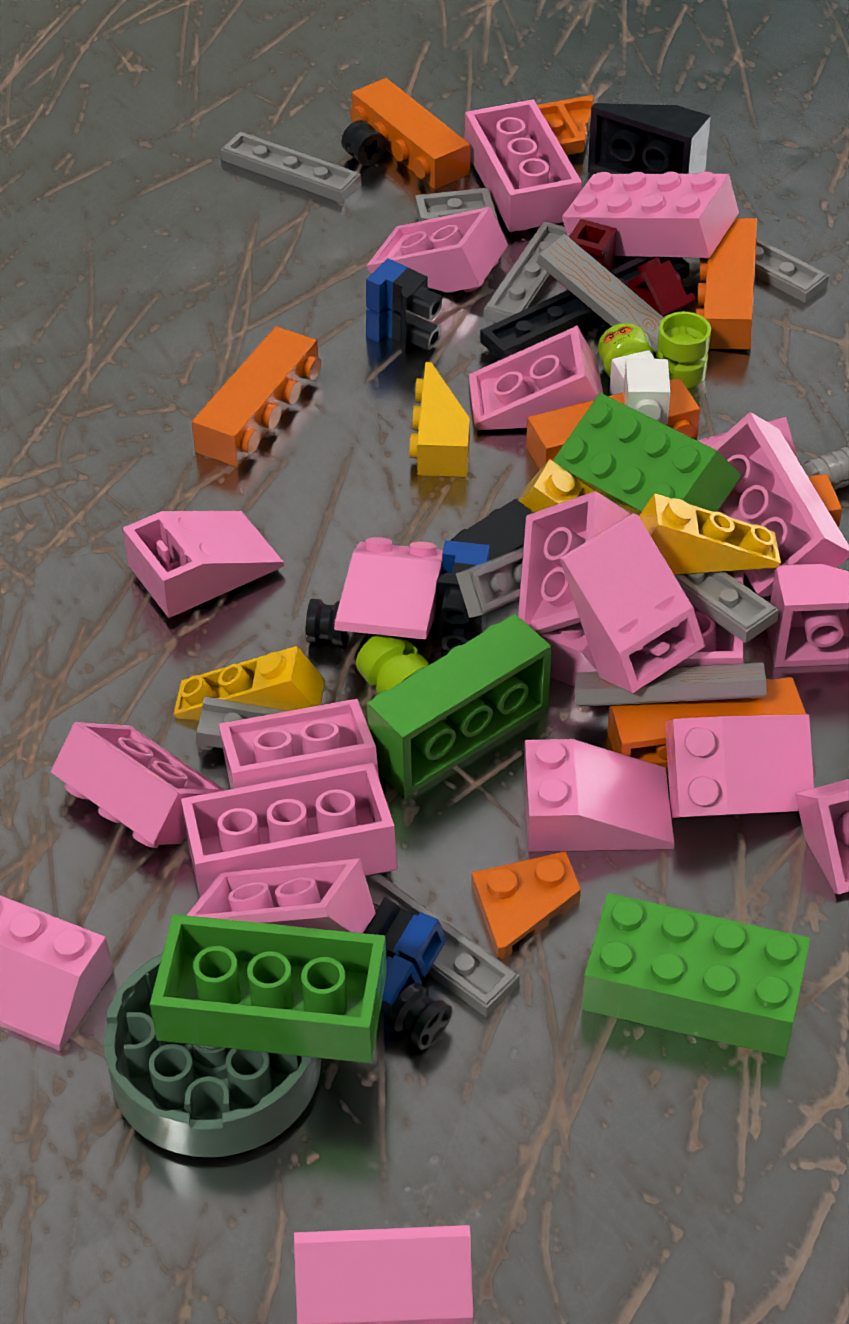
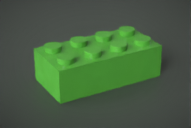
(635, 456)
(459, 704)
(695, 974)
(270, 988)

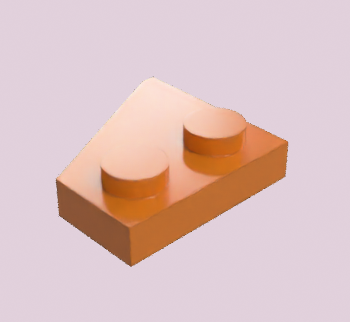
(569, 121)
(524, 897)

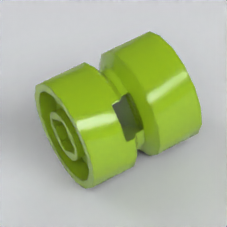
(685, 343)
(388, 661)

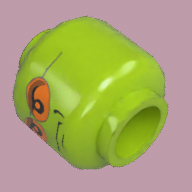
(622, 341)

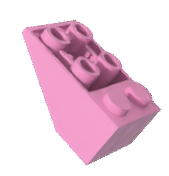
(196, 556)
(630, 605)

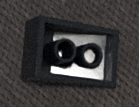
(647, 139)

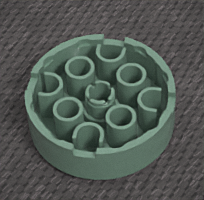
(198, 1095)

